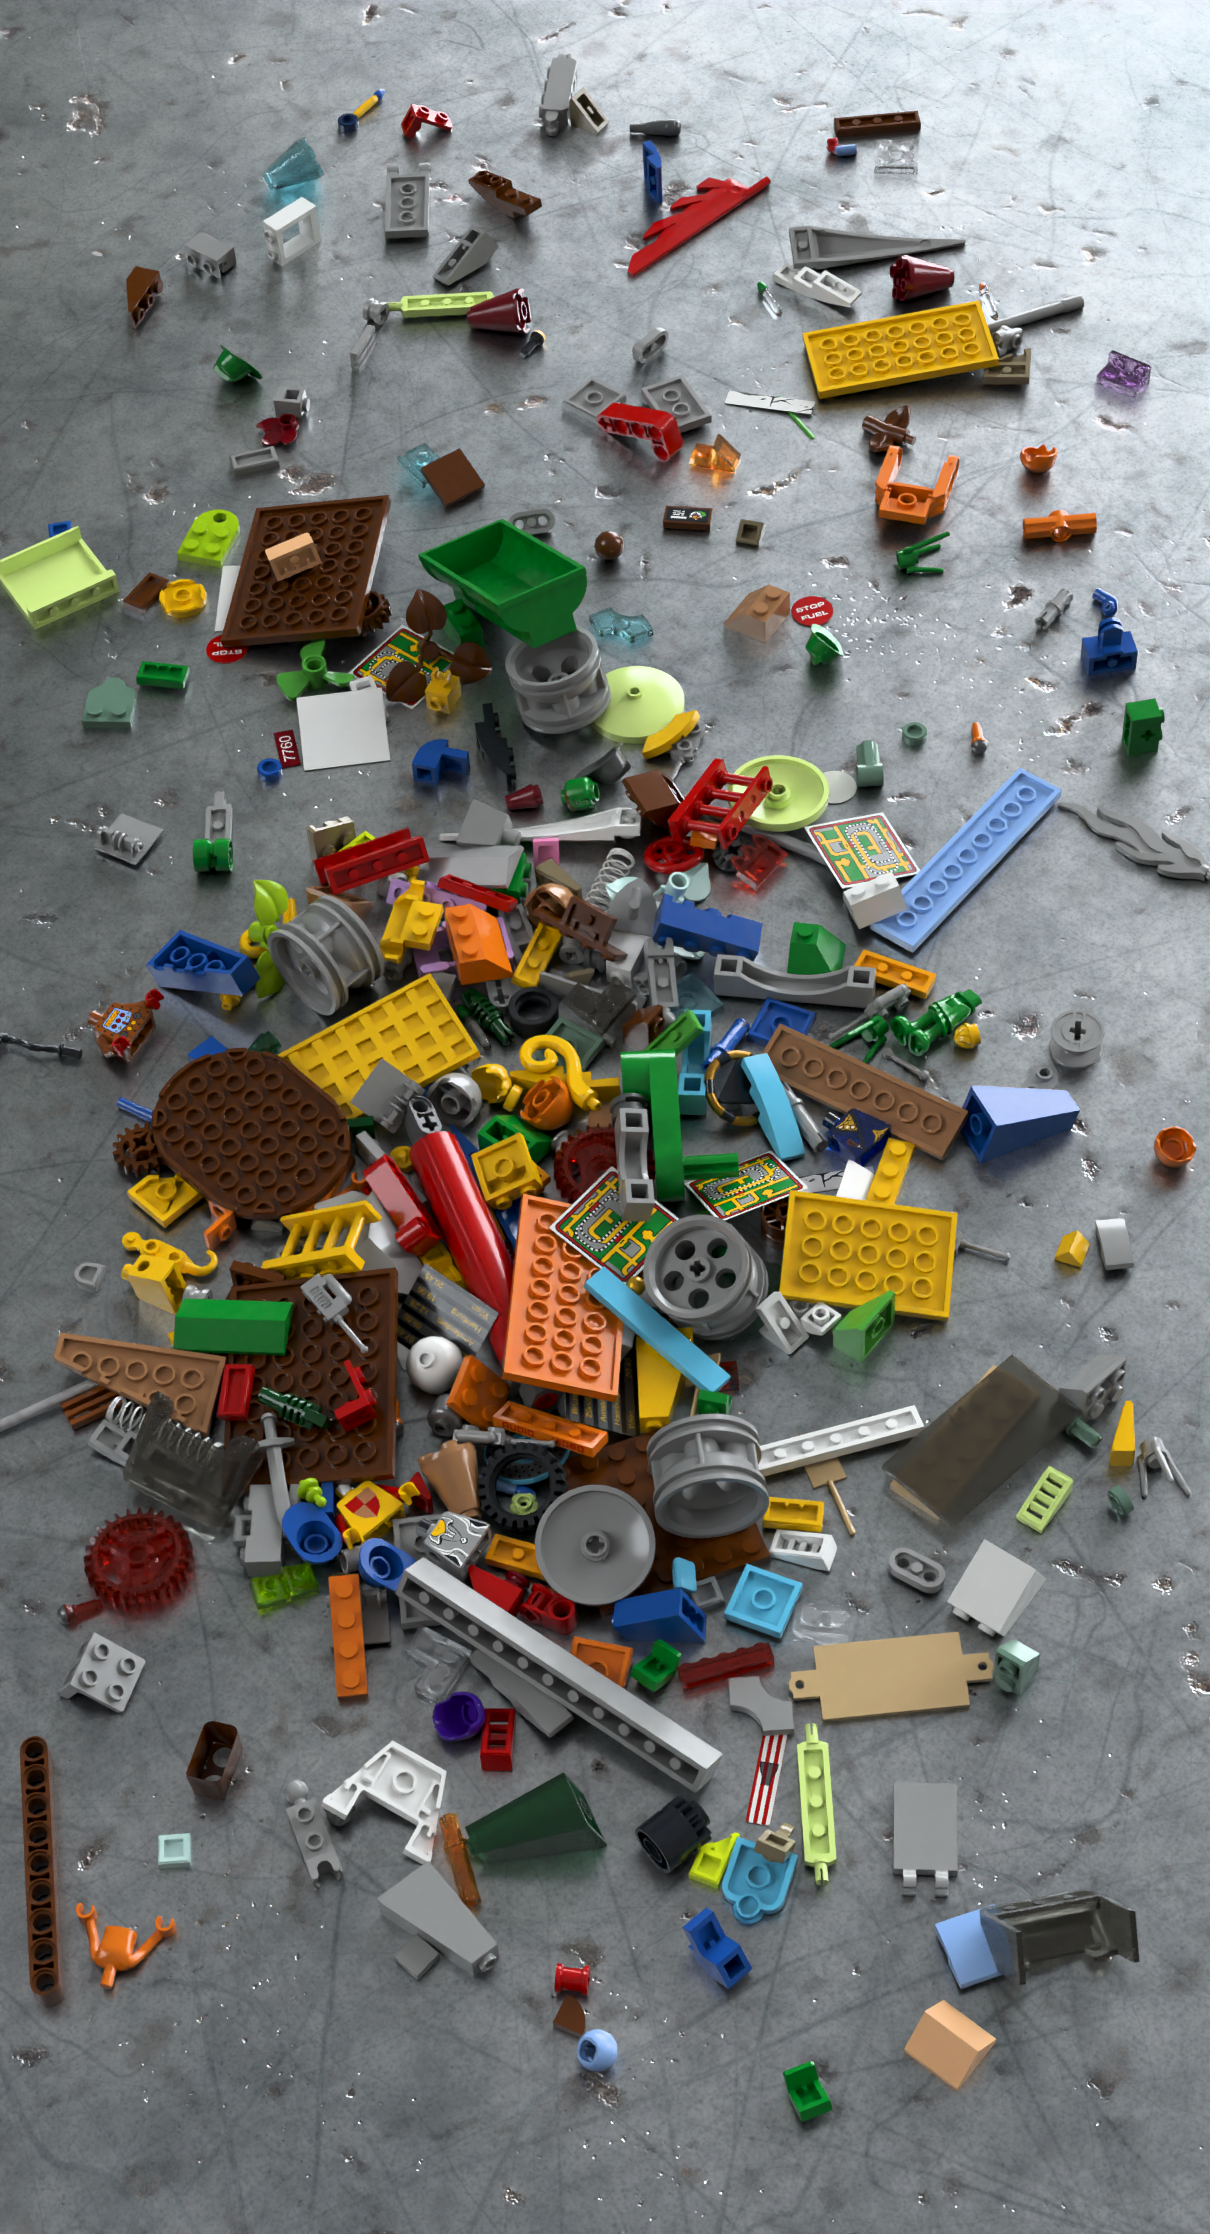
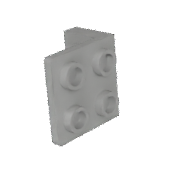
(102, 1673)

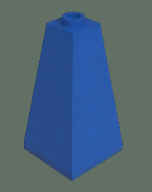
(1014, 1118)

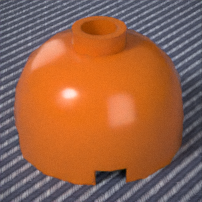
(548, 1105)

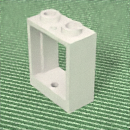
(298, 211)

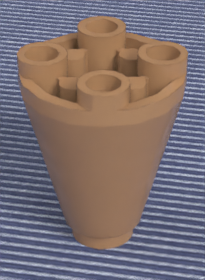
(454, 1477)

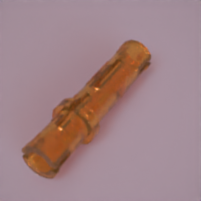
(456, 1848)

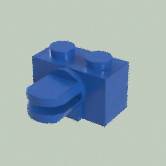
(1109, 650)

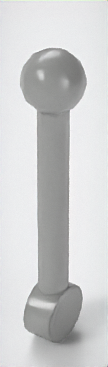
(888, 1054)

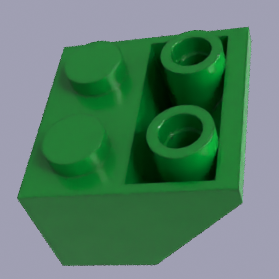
(505, 1126)

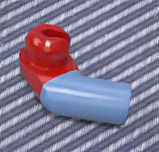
(840, 150)

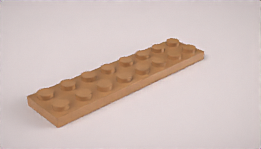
(850, 1084)

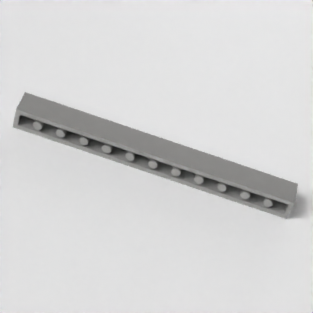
(559, 1674)

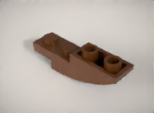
(501, 194)

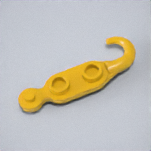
(157, 1248)

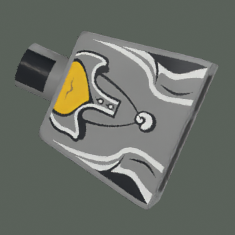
(454, 1542)

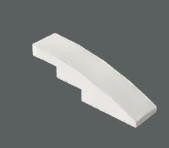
(819, 287)

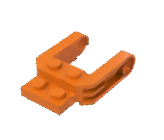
(910, 501)

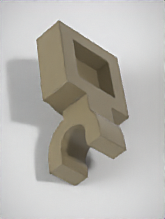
(776, 1845)

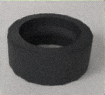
(532, 996)

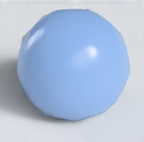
(597, 2050)

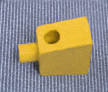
(156, 1281)

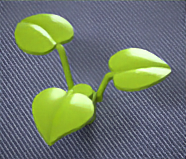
(269, 904)

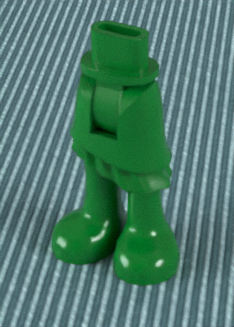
(945, 1015)

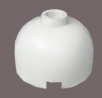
(434, 1364)

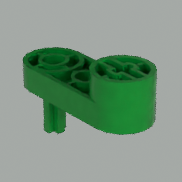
(655, 1077)

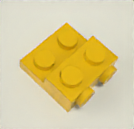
(506, 1172)

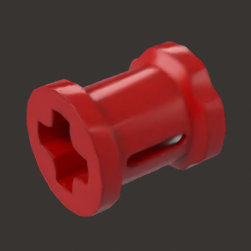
(572, 1979)

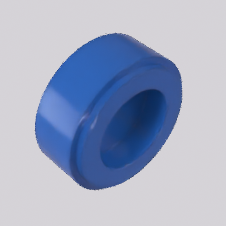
(269, 770)

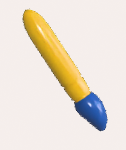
(377, 96)

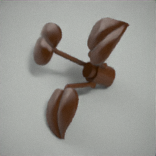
(422, 616)

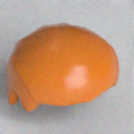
(1038, 459)
(1174, 1147)

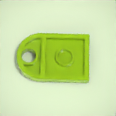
(208, 540)

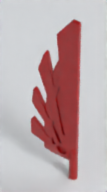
(699, 214)

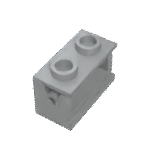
(210, 254)

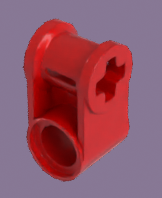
(545, 1607)

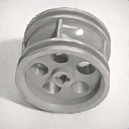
(559, 682)
(326, 954)
(686, 1251)
(707, 1476)

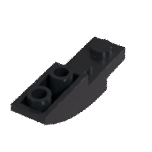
(494, 749)

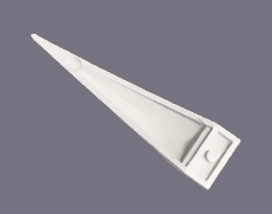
(594, 828)

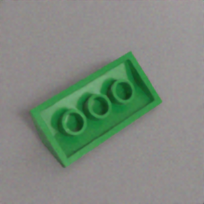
(233, 1326)

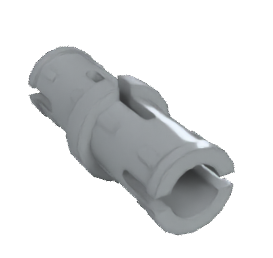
(1054, 609)

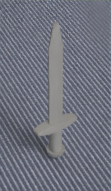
(273, 1447)

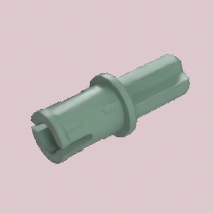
(1084, 1432)

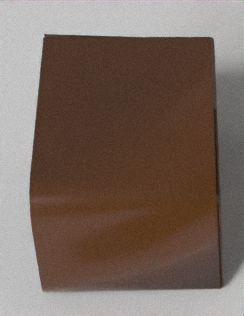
(225, 1736)

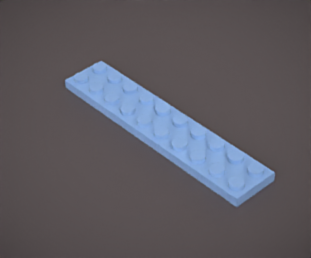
(968, 858)

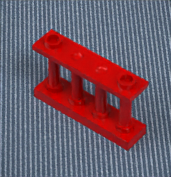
(708, 789)
(371, 860)

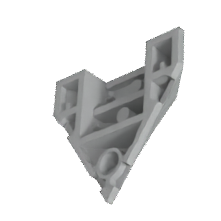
(381, 1249)

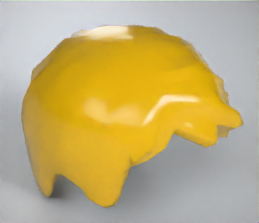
(493, 1082)

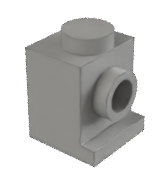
(291, 401)

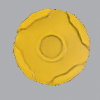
(183, 598)

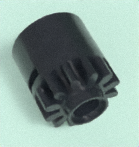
(674, 1833)

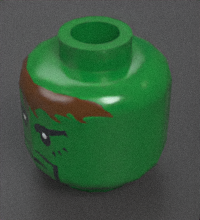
(580, 794)

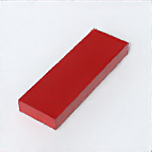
(477, 893)

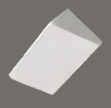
(855, 1182)

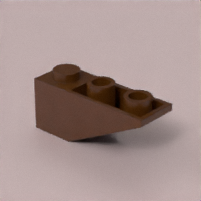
(142, 290)

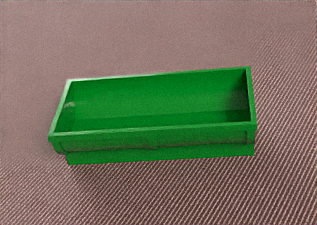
(511, 580)

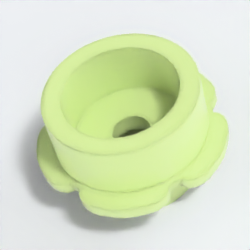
(516, 1508)

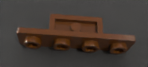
(586, 924)

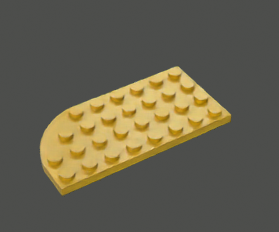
(407, 1029)

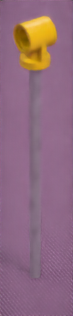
(58, 1398)

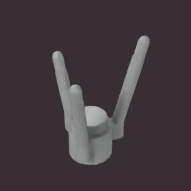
(1156, 1456)

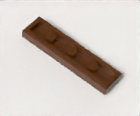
(877, 124)

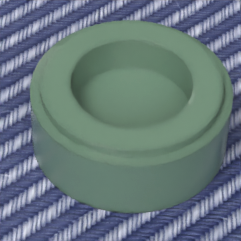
(914, 734)
(1120, 1500)

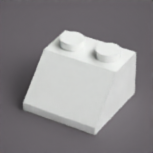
(874, 900)

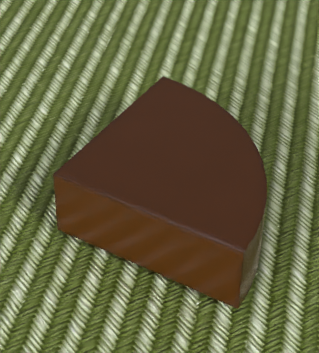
(571, 2017)

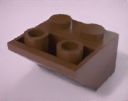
(654, 795)

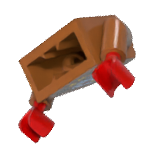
(125, 1026)

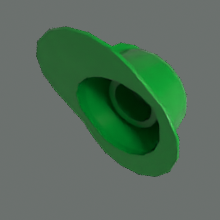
(233, 368)
(822, 646)

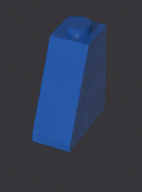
(662, 1616)

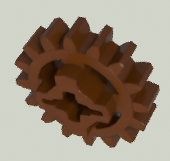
(141, 1150)

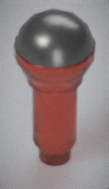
(69, 1613)

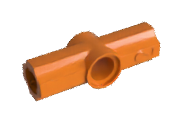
(1059, 525)

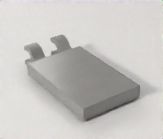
(925, 1834)

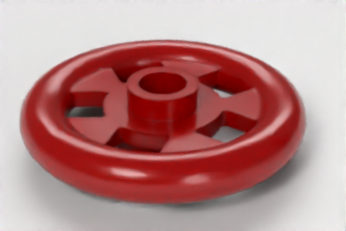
(673, 855)

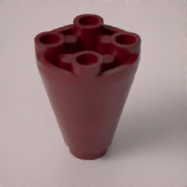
(918, 278)

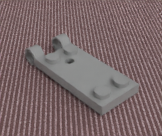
(407, 202)

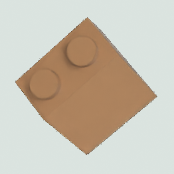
(760, 613)

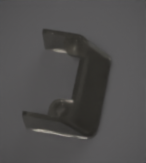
(1058, 1928)

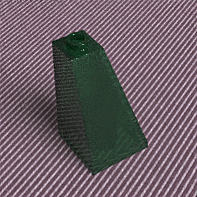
(537, 1824)

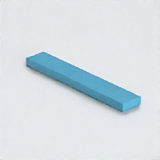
(656, 1331)

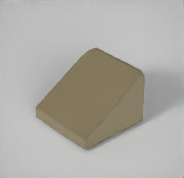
(750, 532)

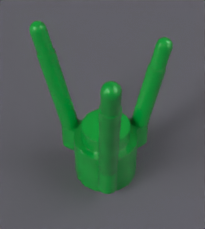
(909, 556)
(871, 1031)

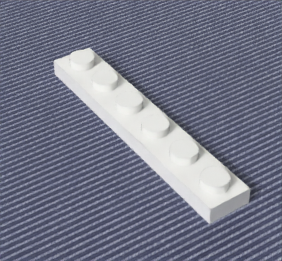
(840, 1440)

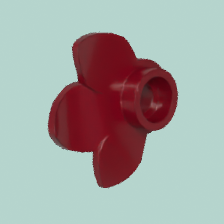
(279, 429)

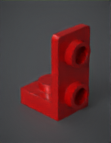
(419, 114)
(357, 1411)

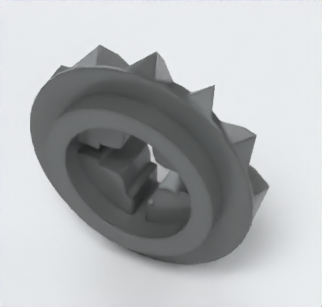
(723, 858)

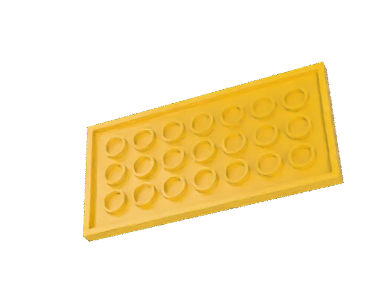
(900, 349)

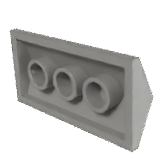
(481, 865)

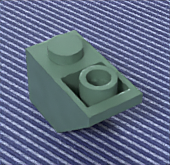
(1015, 1666)

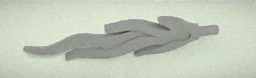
(1176, 861)

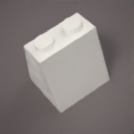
(995, 1589)

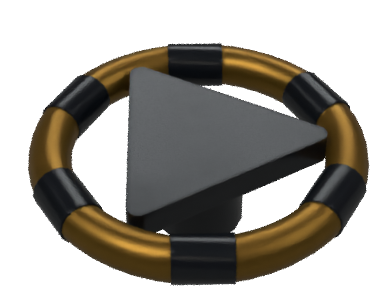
(734, 1091)

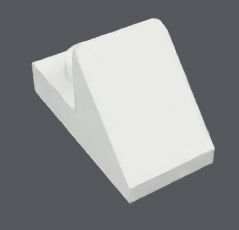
(781, 1323)

